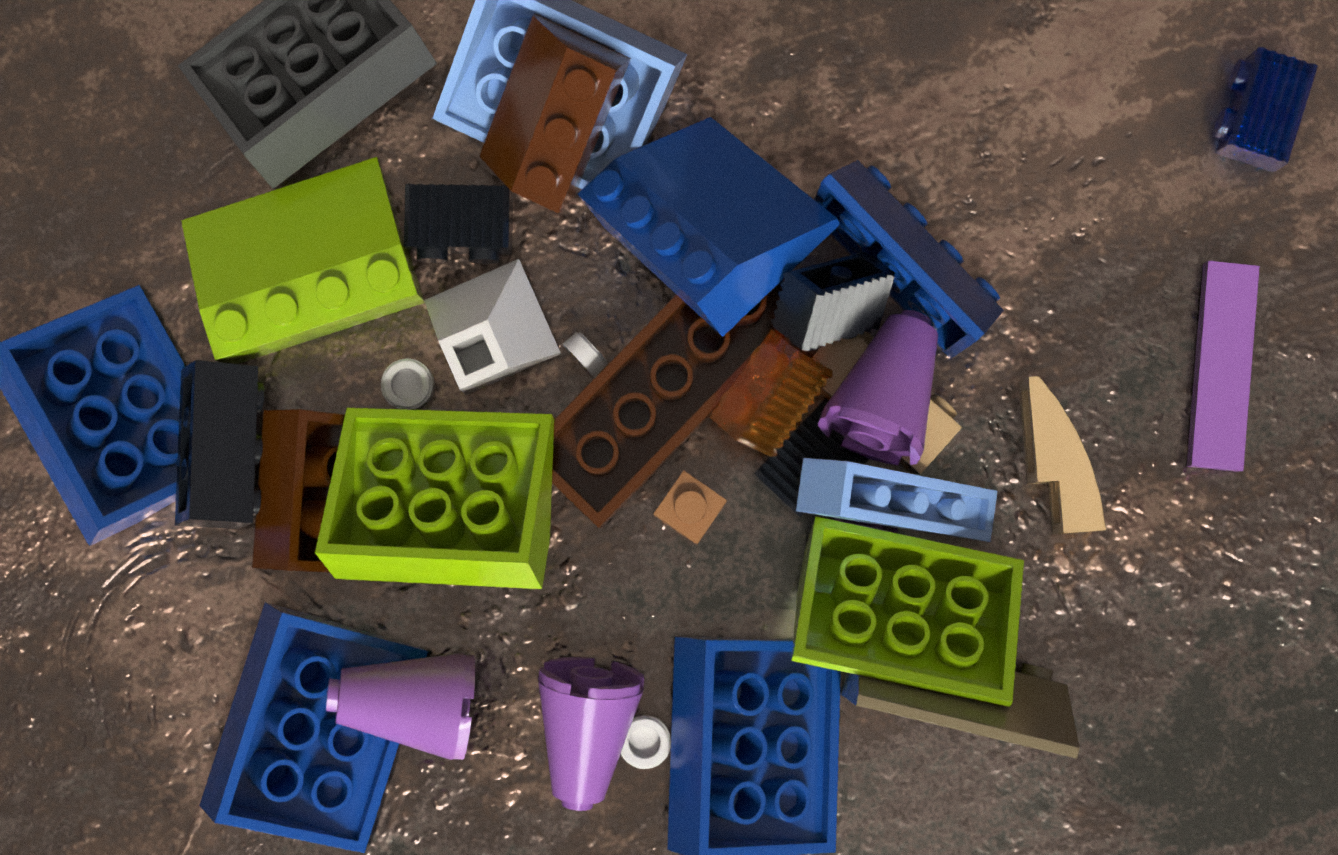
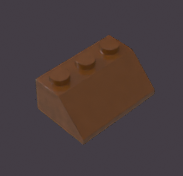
(552, 112)
(294, 487)

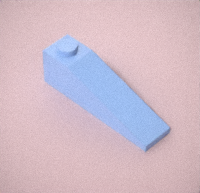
(895, 499)

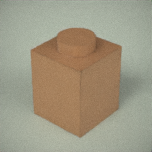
(690, 507)

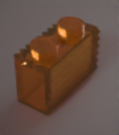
(771, 394)

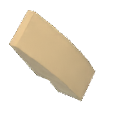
(1058, 458)

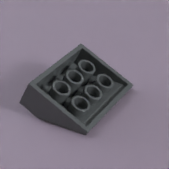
(304, 75)

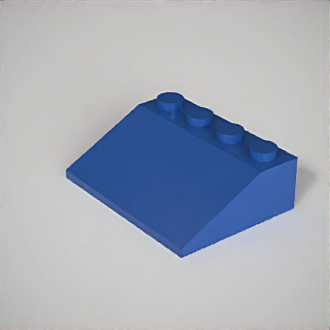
(708, 219)
(926, 271)
(100, 409)
(752, 749)
(281, 753)

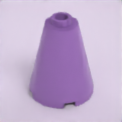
(887, 392)
(409, 702)
(586, 725)

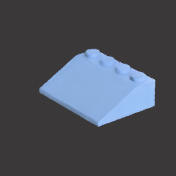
(491, 48)

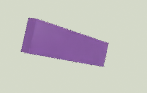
(1223, 366)

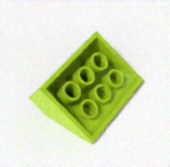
(299, 263)
(440, 498)
(909, 611)

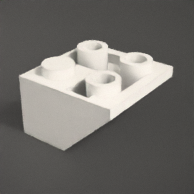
(491, 327)

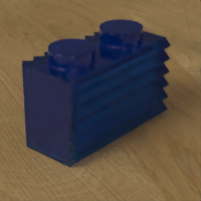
(1264, 109)

